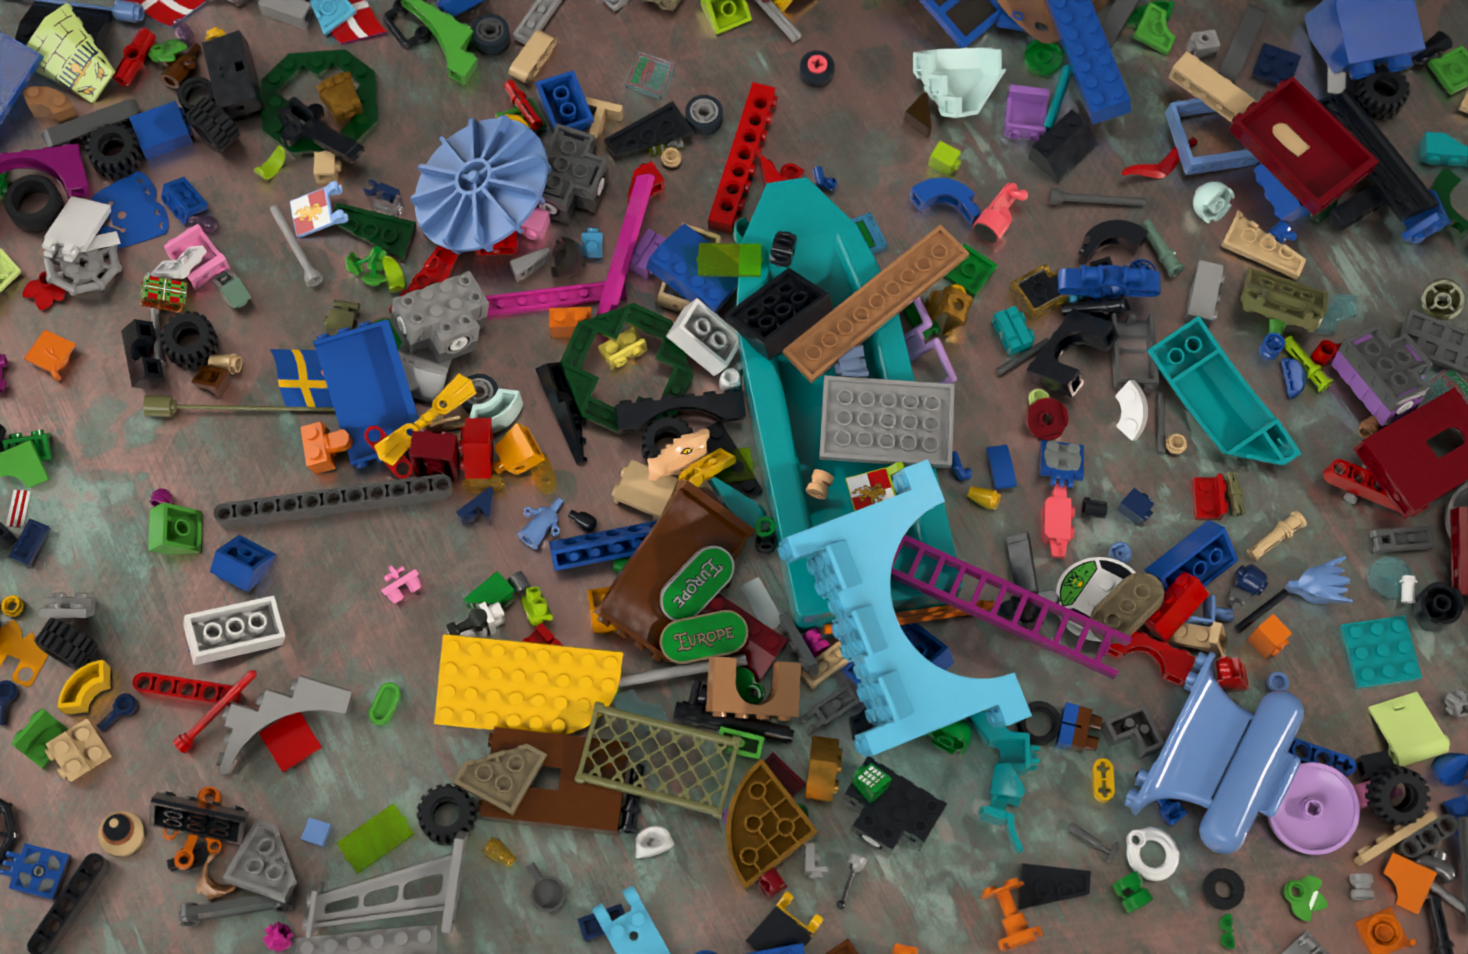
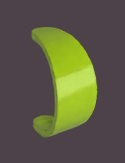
(272, 165)
(394, 274)

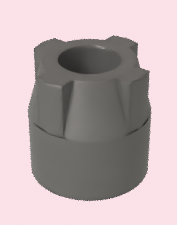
(519, 582)

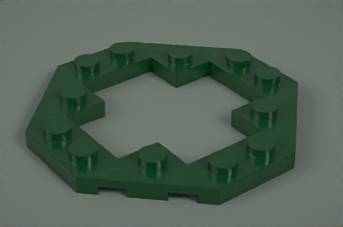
(318, 64)
(610, 325)

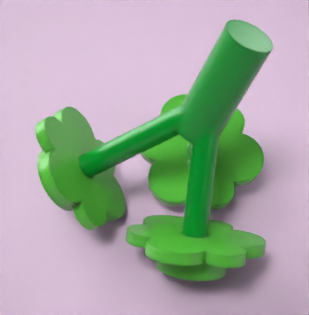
(374, 260)

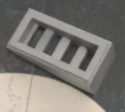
(527, 264)

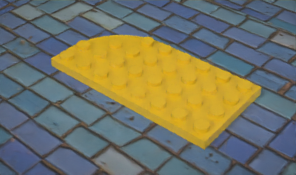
(522, 684)

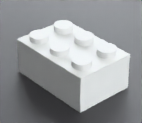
(704, 337)

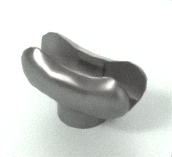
(1437, 861)

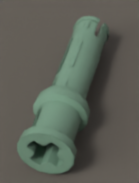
(1166, 255)

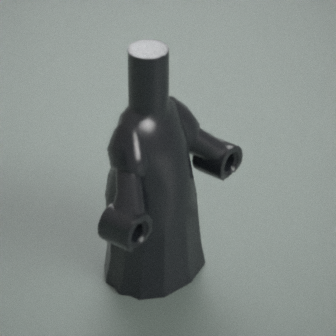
(1434, 48)

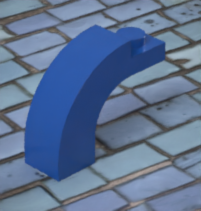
(945, 191)

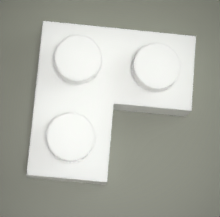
(181, 267)

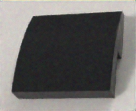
(777, 931)

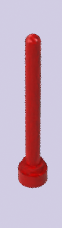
(184, 741)

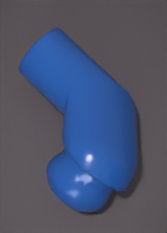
(821, 181)
(957, 467)

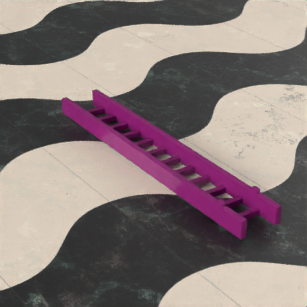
(1010, 626)

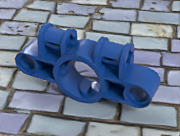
(1109, 281)

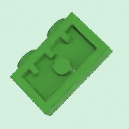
(33, 738)

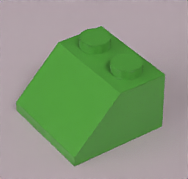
(174, 530)

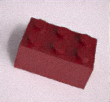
(435, 454)

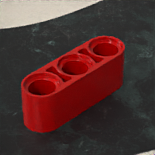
(403, 459)

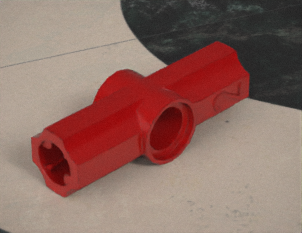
(139, 49)

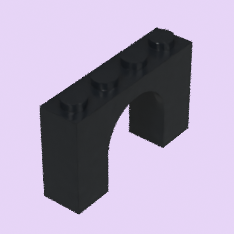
(1075, 330)

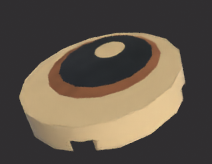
(121, 833)

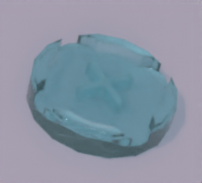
(1385, 577)

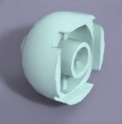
(1212, 201)

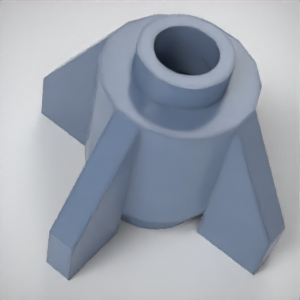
(852, 363)

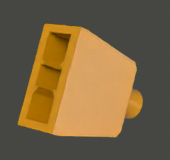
(517, 451)

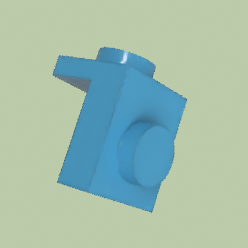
(592, 243)

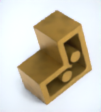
(824, 764)

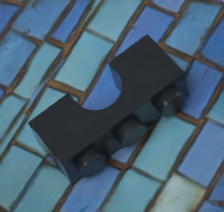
(137, 340)

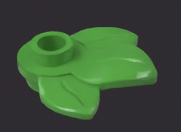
(165, 51)
(1308, 897)

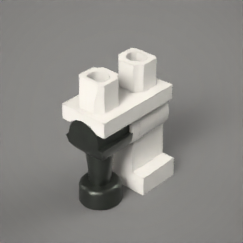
(479, 621)

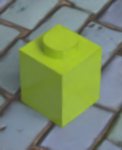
(945, 159)

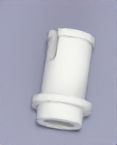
(1408, 589)

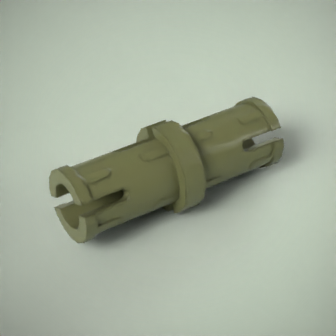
(1234, 494)

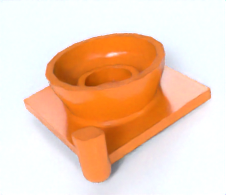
(50, 353)
(1383, 932)

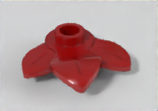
(42, 292)

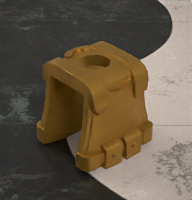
(340, 96)
(942, 302)

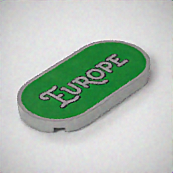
(696, 582)

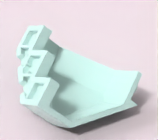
(959, 77)

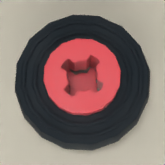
(822, 72)

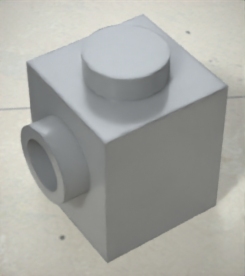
(1204, 44)

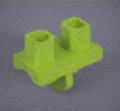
(535, 606)

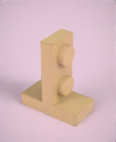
(601, 111)
(1201, 637)

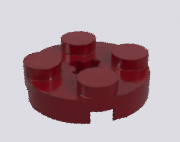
(1036, 412)

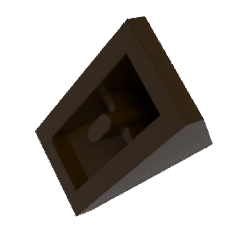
(919, 117)

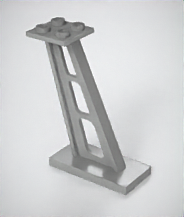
(447, 899)

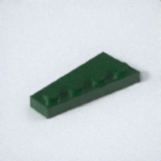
(378, 229)

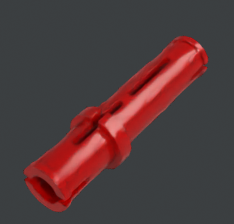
(512, 89)

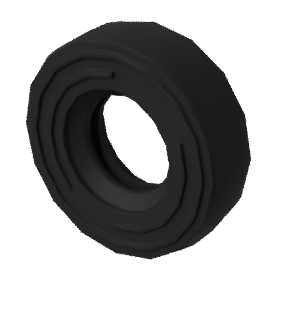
(1237, 889)

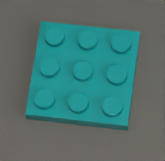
(1380, 652)

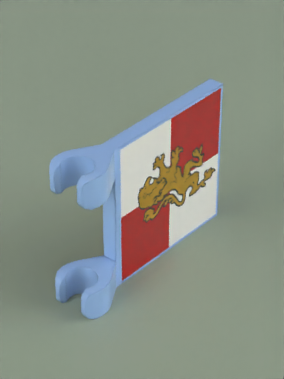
(314, 210)

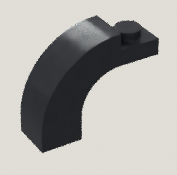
(1112, 232)

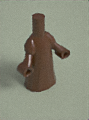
(180, 68)

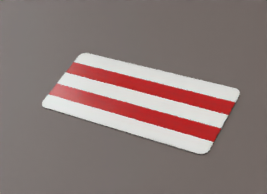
(18, 508)

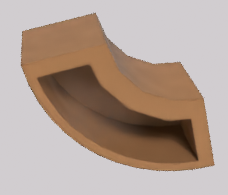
(49, 103)

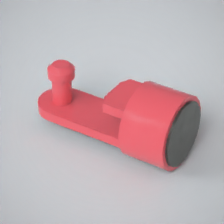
(996, 218)

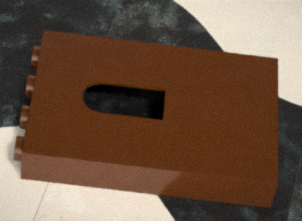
(574, 804)

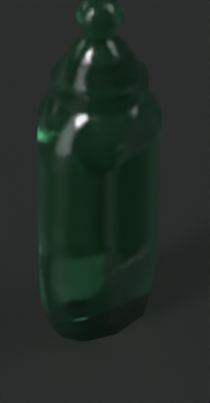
(1323, 214)

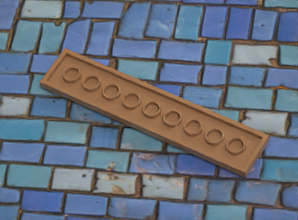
(875, 303)

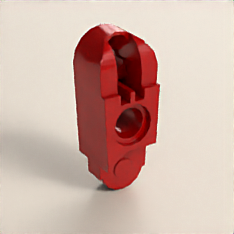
(1232, 674)

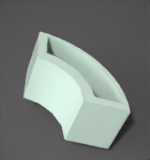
(501, 408)

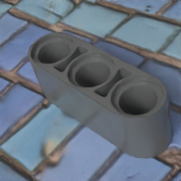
(1435, 833)

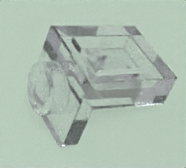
(385, 207)

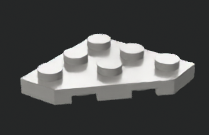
(262, 864)

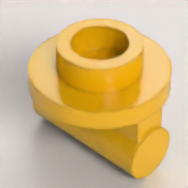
(214, 33)

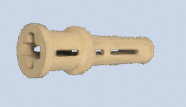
(1283, 530)

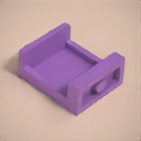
(1025, 112)

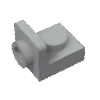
(811, 858)

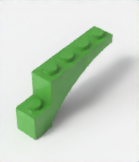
(452, 37)

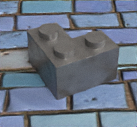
(1137, 727)

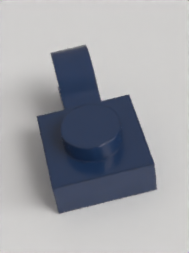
(383, 190)

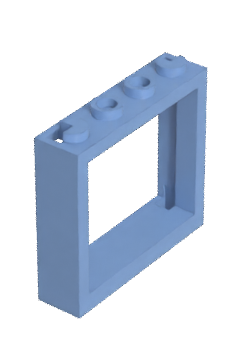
(1206, 163)

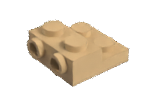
(77, 750)

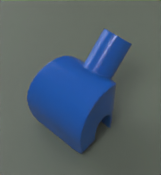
(1282, 232)
(1171, 811)

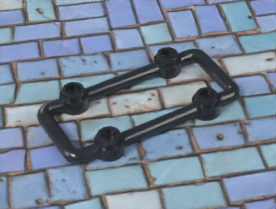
(422, 33)

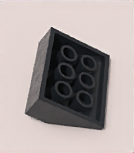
(94, 22)
(779, 312)
(198, 817)

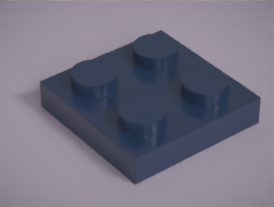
(1275, 65)

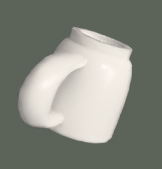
(731, 378)

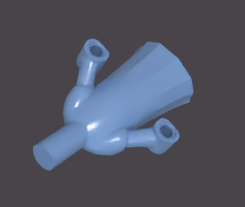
(537, 528)

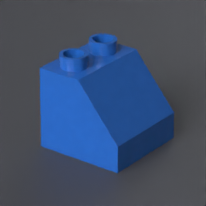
(1365, 34)

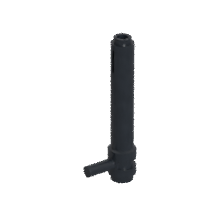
(697, 715)

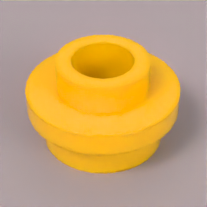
(8, 601)

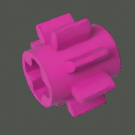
(278, 936)

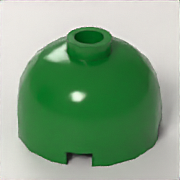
(952, 737)

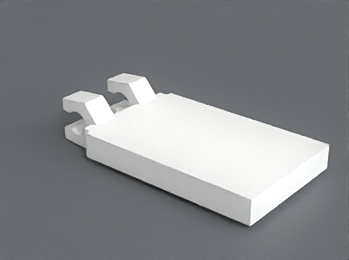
(75, 227)

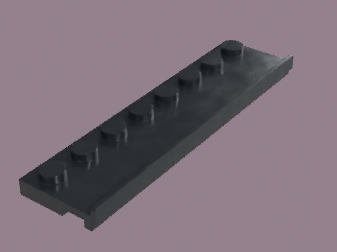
(1392, 175)

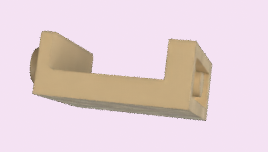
(642, 493)

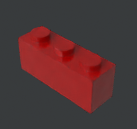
(1178, 604)

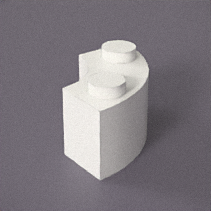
(1134, 410)

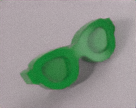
(1227, 938)

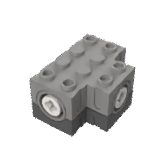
(441, 317)

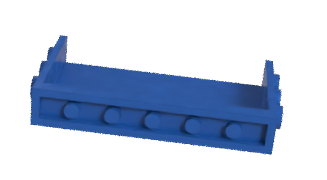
(366, 385)

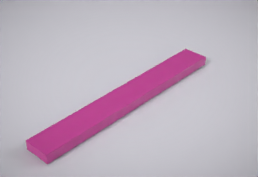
(626, 243)
(547, 298)

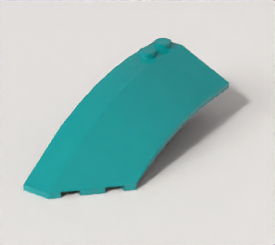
(1220, 396)

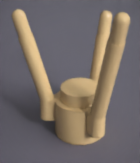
(438, 423)

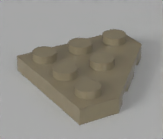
(502, 776)

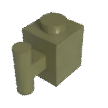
(341, 318)

